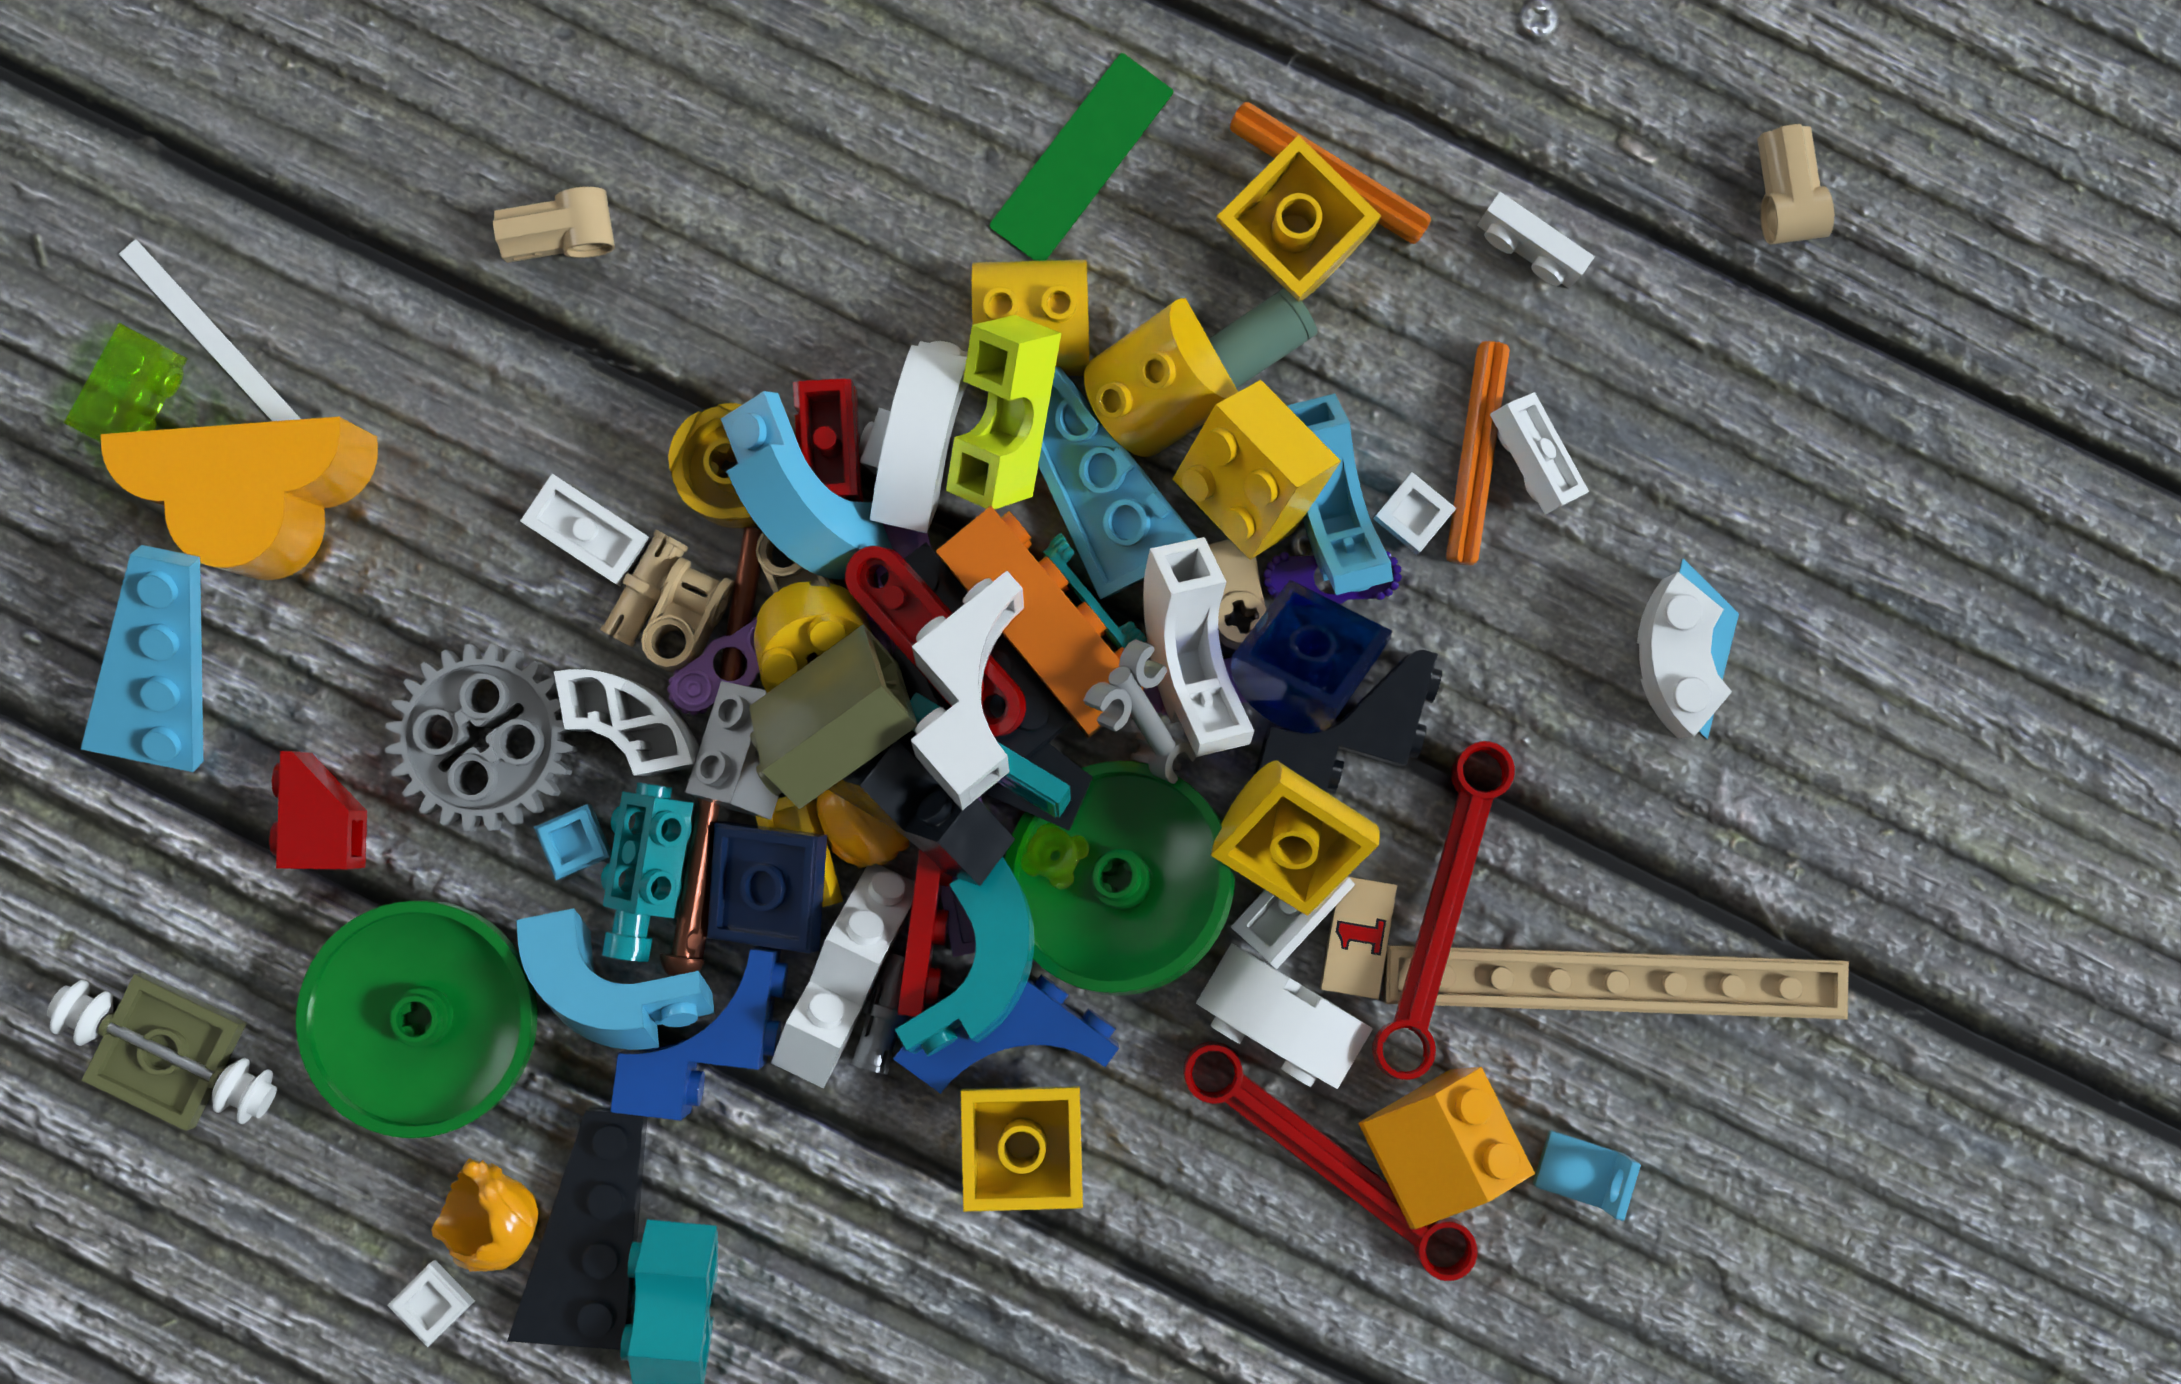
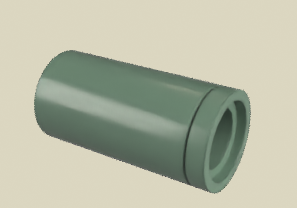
(1263, 336)

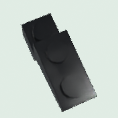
(1378, 727)
(915, 805)

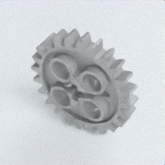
(453, 695)

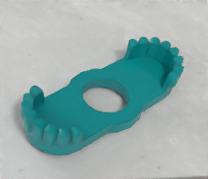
(1060, 553)

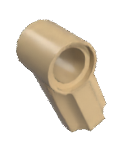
(1794, 200)
(571, 225)

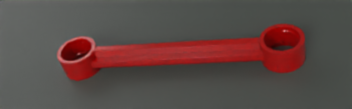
(1443, 909)
(1326, 1159)

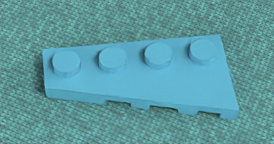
(1102, 493)
(152, 666)

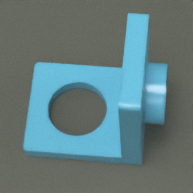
(1587, 1173)

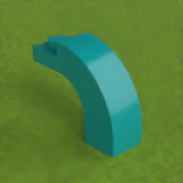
(998, 971)

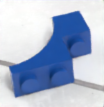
(1036, 1020)
(665, 1078)

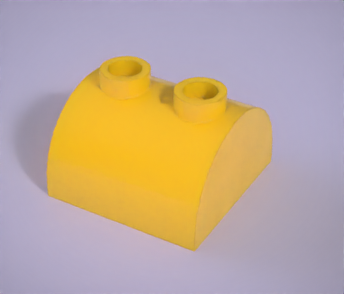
(1299, 219)
(1042, 292)
(1157, 381)
(1293, 837)
(1021, 1148)

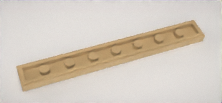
(1632, 982)

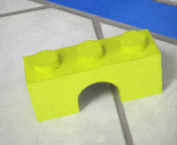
(1002, 452)

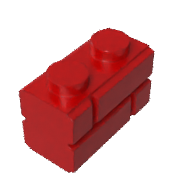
(830, 433)

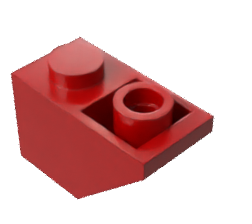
(317, 817)

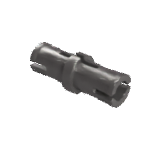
(882, 1019)

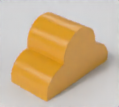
(246, 491)

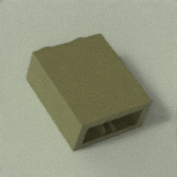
(830, 718)

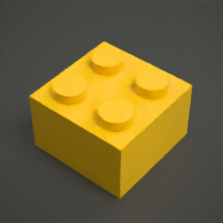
(1255, 469)

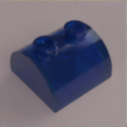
(1306, 659)

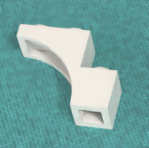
(953, 656)
(844, 975)

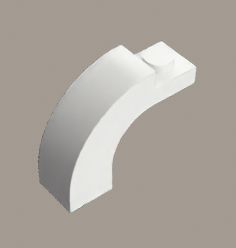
(919, 436)
(1182, 625)

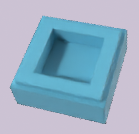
(573, 841)

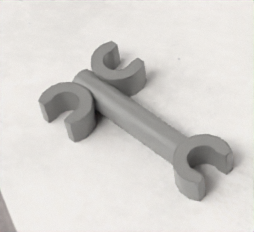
(1126, 699)

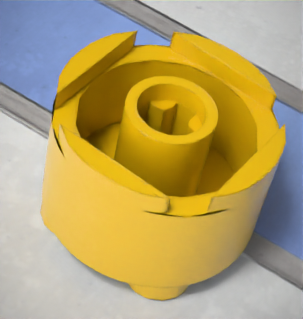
(696, 470)
(800, 626)

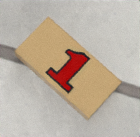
(1359, 939)

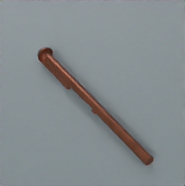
(694, 902)

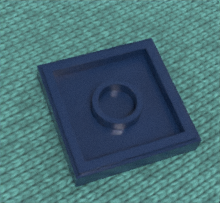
(767, 886)

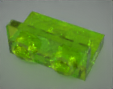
(126, 386)

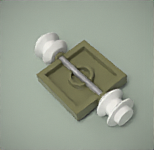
(162, 1051)

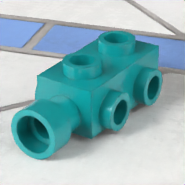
(652, 863)

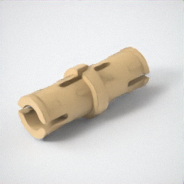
(643, 588)

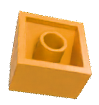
(1446, 1147)

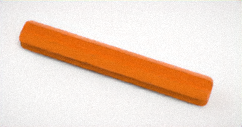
(1274, 136)
(1477, 453)

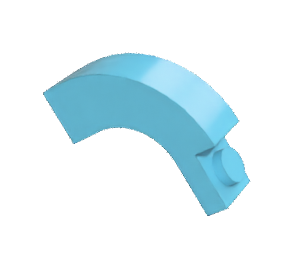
(788, 498)
(1338, 520)
(622, 1016)

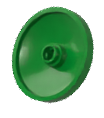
(1143, 895)
(416, 1018)

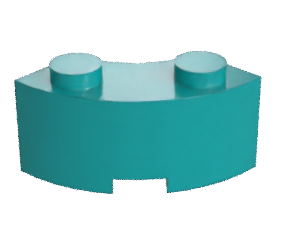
(673, 1296)

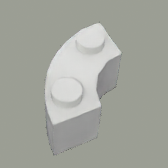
(1678, 656)
(631, 716)
(1283, 1017)

